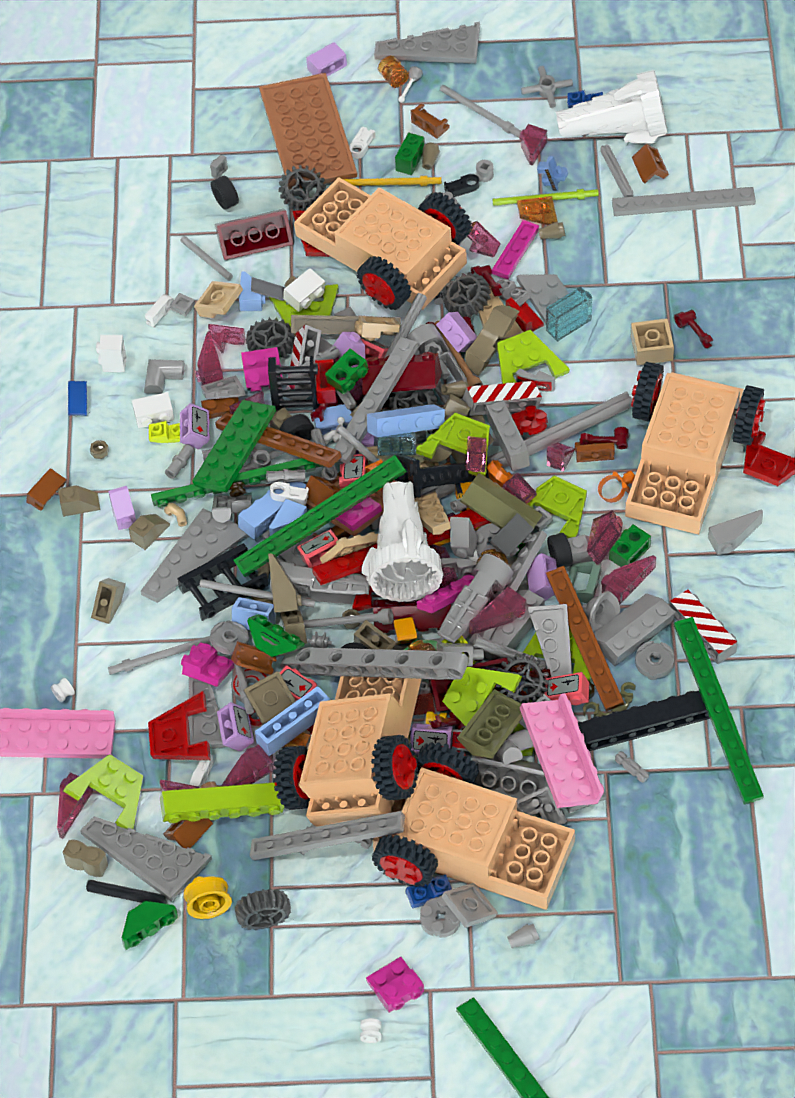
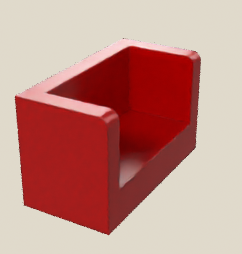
(325, 391)

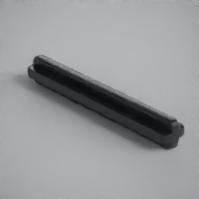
(123, 892)

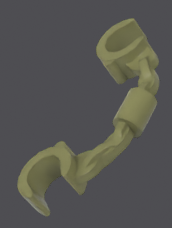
(627, 696)

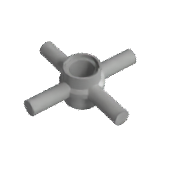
(546, 86)
(261, 455)

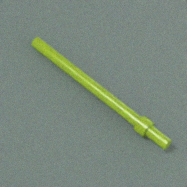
(579, 194)

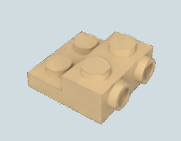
(217, 299)
(371, 327)

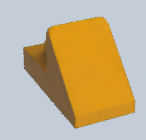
(405, 631)

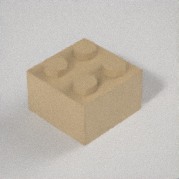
(652, 341)

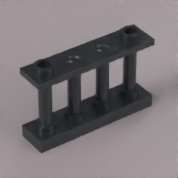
(276, 382)
(213, 568)

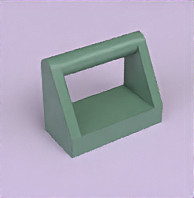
(588, 568)

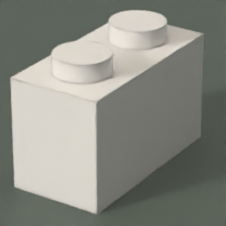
(304, 290)
(112, 353)
(152, 409)

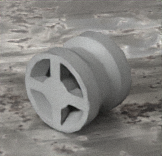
(484, 170)

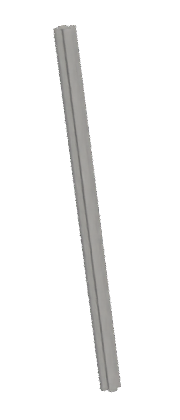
(548, 437)

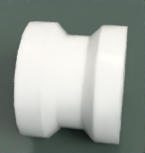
(62, 689)
(370, 1030)

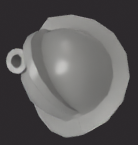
(601, 610)

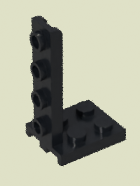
(433, 475)

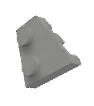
(223, 388)

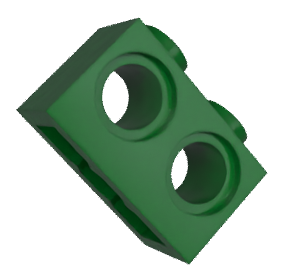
(409, 153)
(343, 369)
(631, 549)

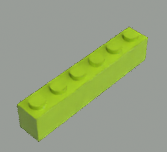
(220, 802)

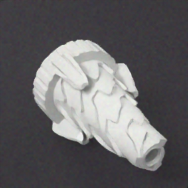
(629, 110)
(403, 562)

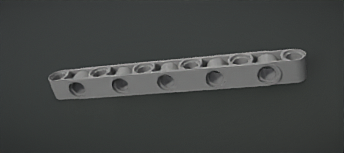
(377, 663)

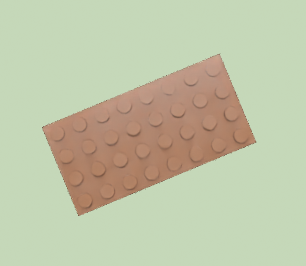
(308, 127)

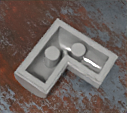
(159, 371)
(225, 505)
(512, 747)
(542, 802)

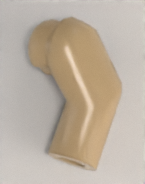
(171, 509)

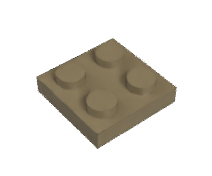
(269, 697)

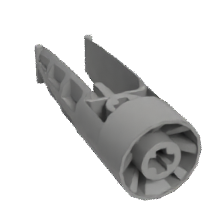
(431, 341)
(490, 576)
(337, 591)

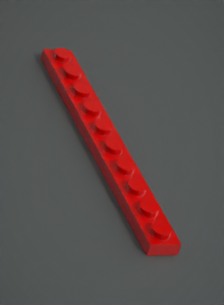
(353, 562)

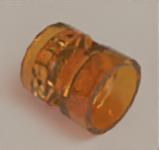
(393, 71)

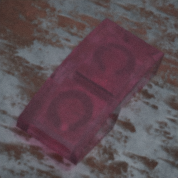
(476, 454)

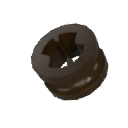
(237, 489)

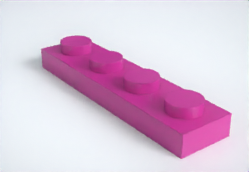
(515, 249)
(443, 596)

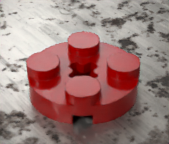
(530, 420)

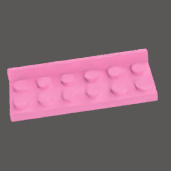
(56, 733)
(562, 752)

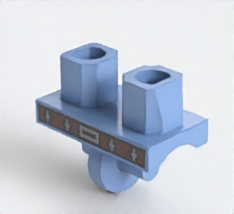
(552, 173)

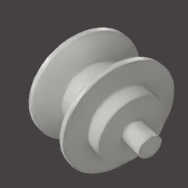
(319, 641)

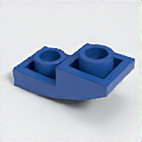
(580, 97)
(77, 398)
(420, 895)

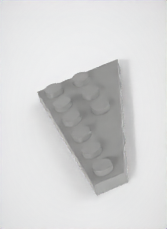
(439, 45)
(198, 545)
(150, 858)

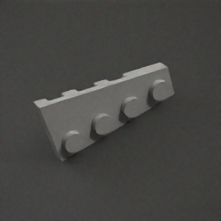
(553, 635)
(206, 724)

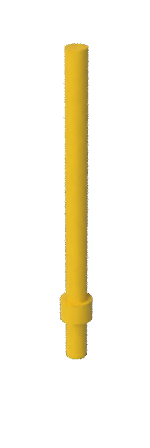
(422, 181)

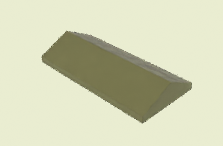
(497, 503)
(491, 725)

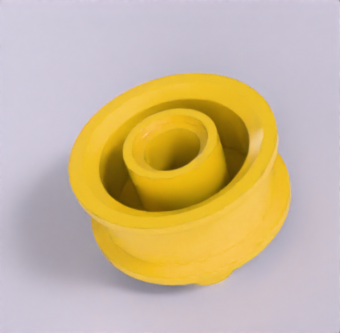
(207, 897)

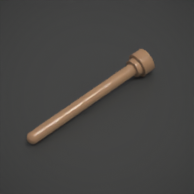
(471, 379)

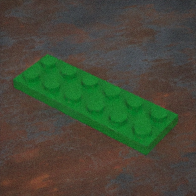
(234, 446)

